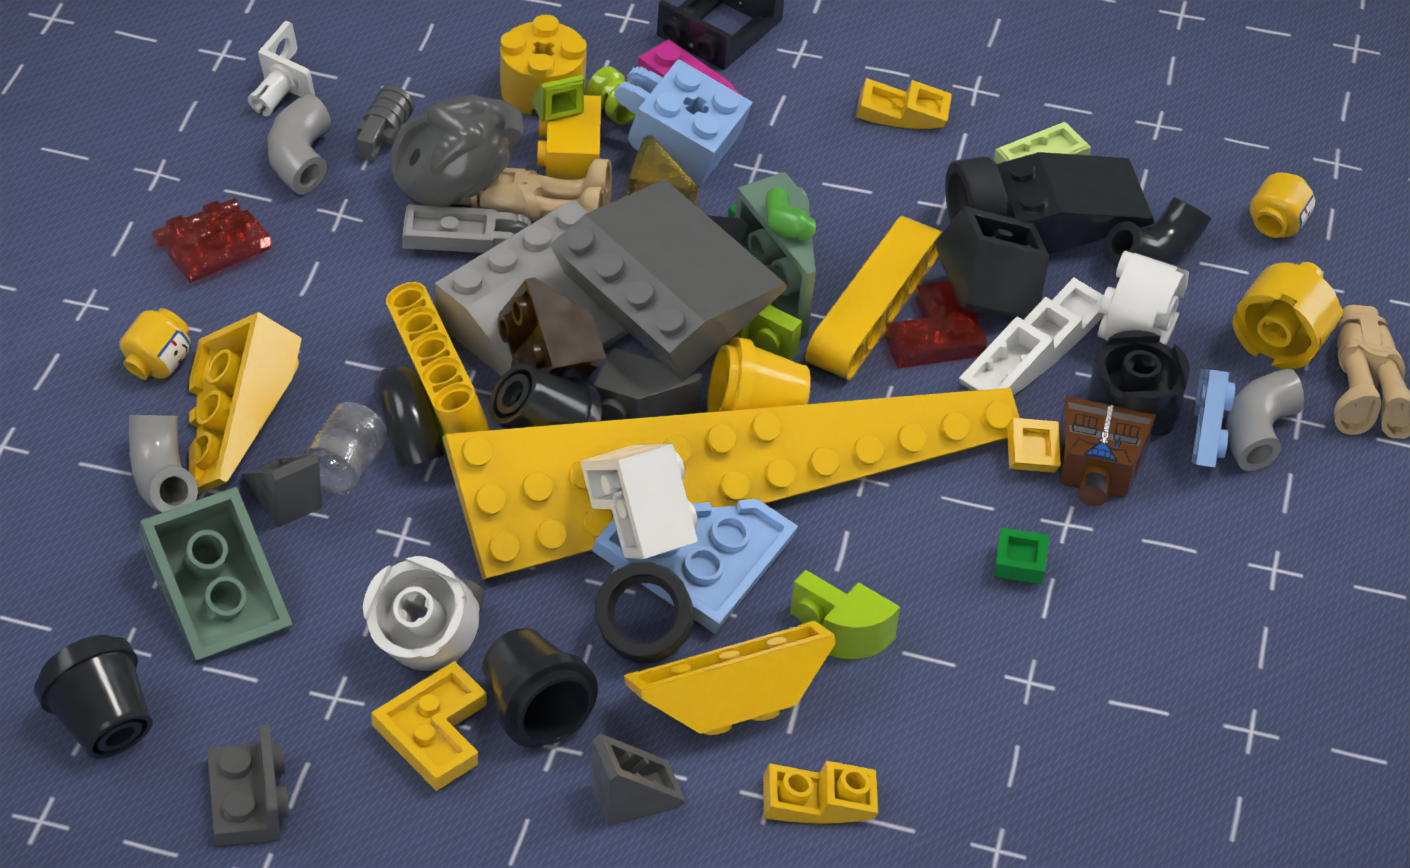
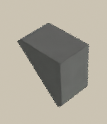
(287, 486)
(631, 781)

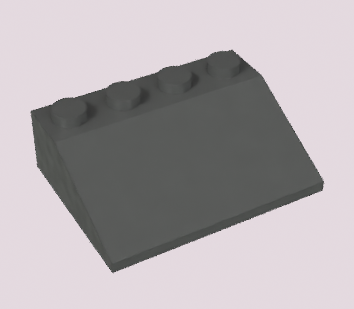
(667, 274)

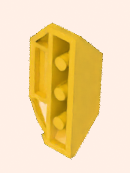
(737, 680)

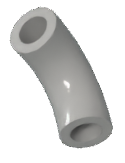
(291, 143)
(1255, 412)
(157, 462)

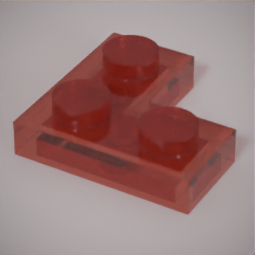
(941, 334)

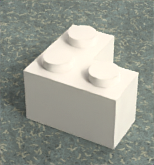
(645, 497)

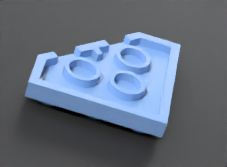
(724, 564)

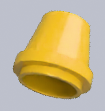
(755, 379)

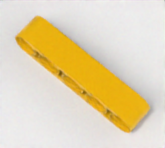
(873, 298)
(435, 360)

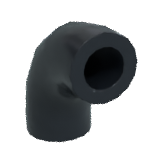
(1164, 240)
(407, 416)

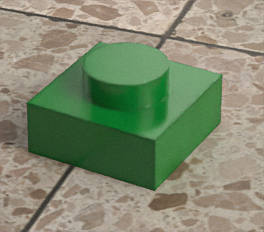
(1021, 555)

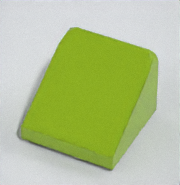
(559, 98)

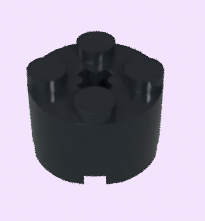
(1141, 376)

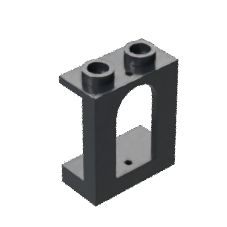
(689, 31)

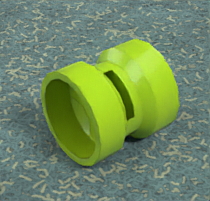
(604, 84)

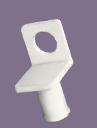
(279, 72)

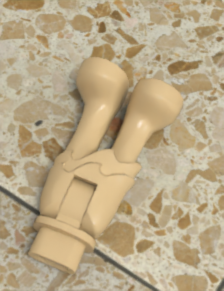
(539, 195)
(1371, 359)

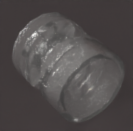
(347, 446)

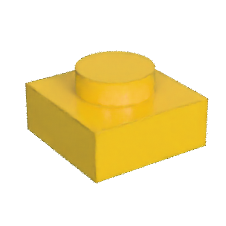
(1033, 445)

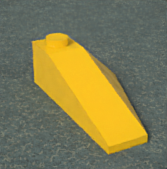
(237, 385)

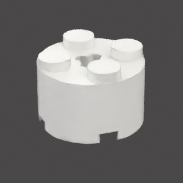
(1143, 297)
(427, 587)

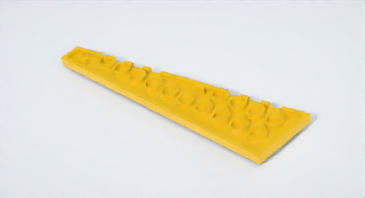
(532, 504)

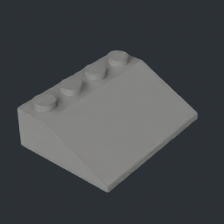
(479, 290)

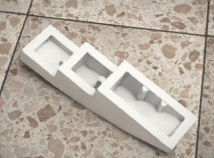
(1037, 342)

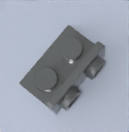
(245, 791)

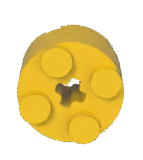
(538, 55)
(1287, 314)

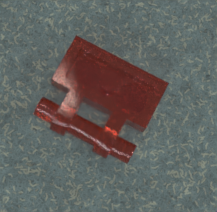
(212, 239)

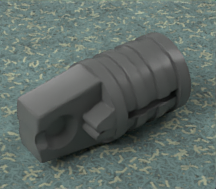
(383, 121)

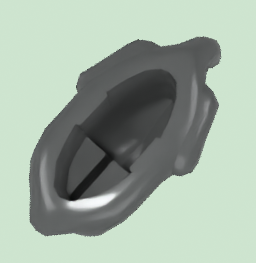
(454, 149)

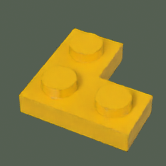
(423, 720)

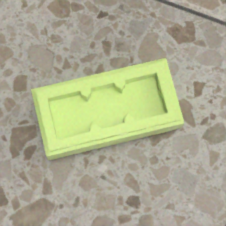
(1055, 139)

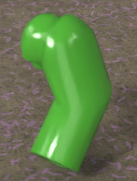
(786, 219)

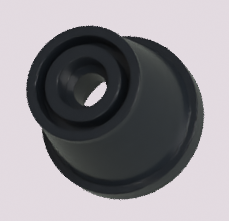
(539, 398)
(538, 688)
(96, 694)

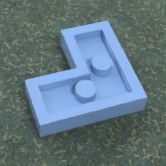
(1212, 398)

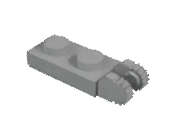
(458, 228)

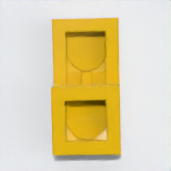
(915, 109)

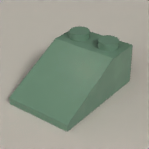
(784, 256)
(214, 574)

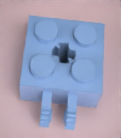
(685, 114)

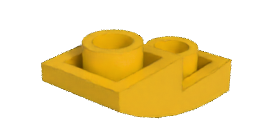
(833, 796)

